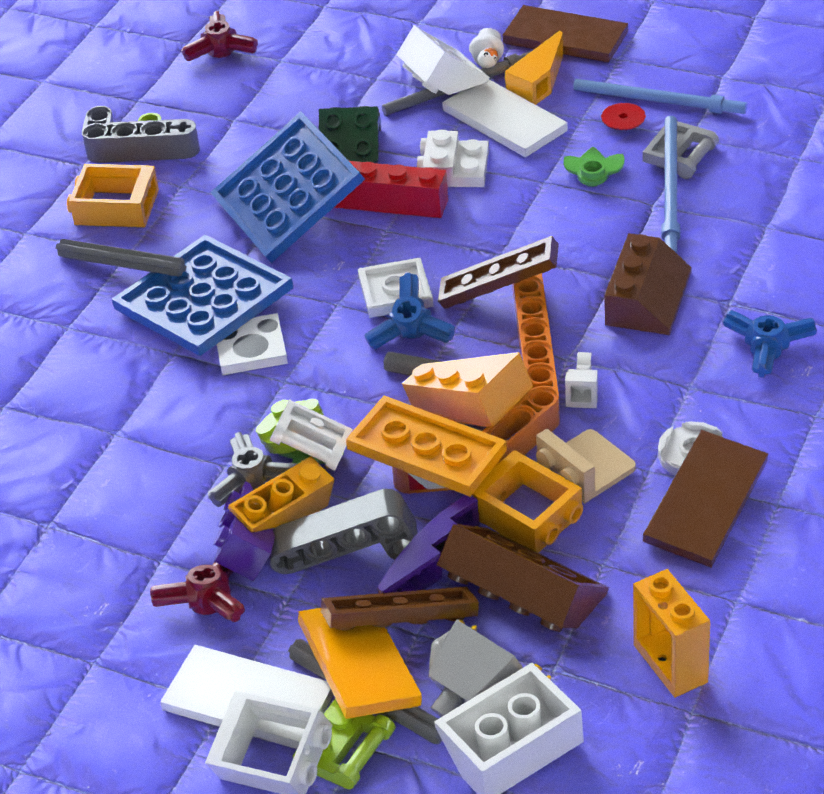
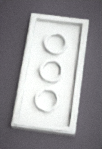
(505, 117)
(211, 677)

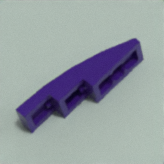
(417, 563)

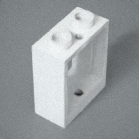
(239, 727)

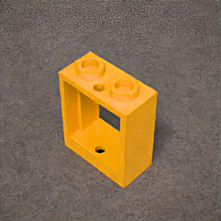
(109, 178)
(505, 480)
(671, 627)

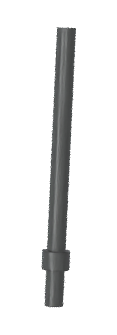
(425, 95)

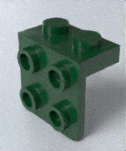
(353, 131)

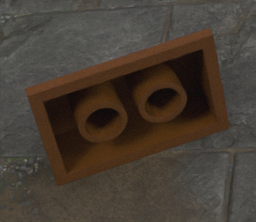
(646, 286)

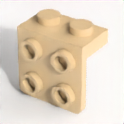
(584, 460)

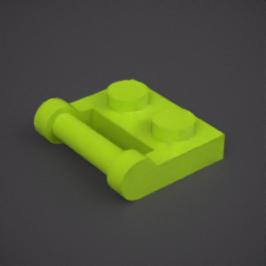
(344, 735)

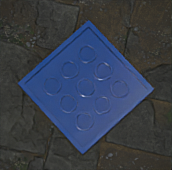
(287, 186)
(208, 300)

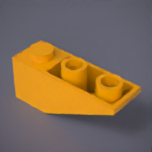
(537, 71)
(285, 498)

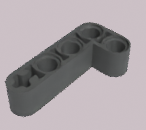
(137, 139)
(342, 530)

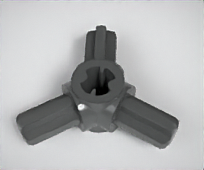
(248, 466)

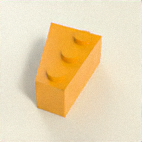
(469, 389)

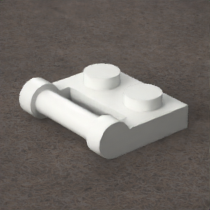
(311, 434)

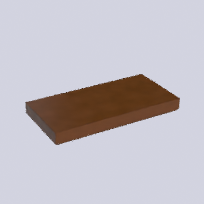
(582, 34)
(705, 498)

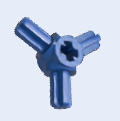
(409, 318)
(768, 336)

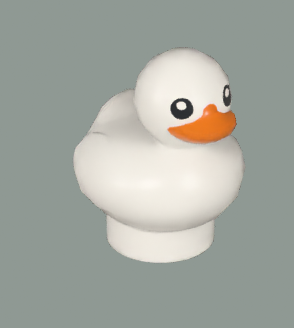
(487, 47)

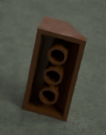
(520, 576)

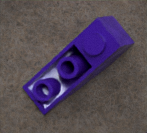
(237, 546)

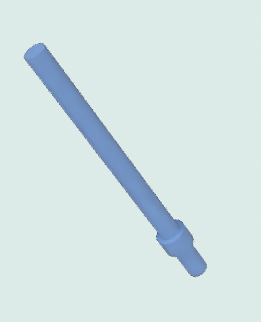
(715, 103)
(670, 228)

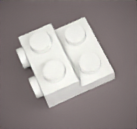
(462, 160)

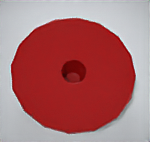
(623, 116)

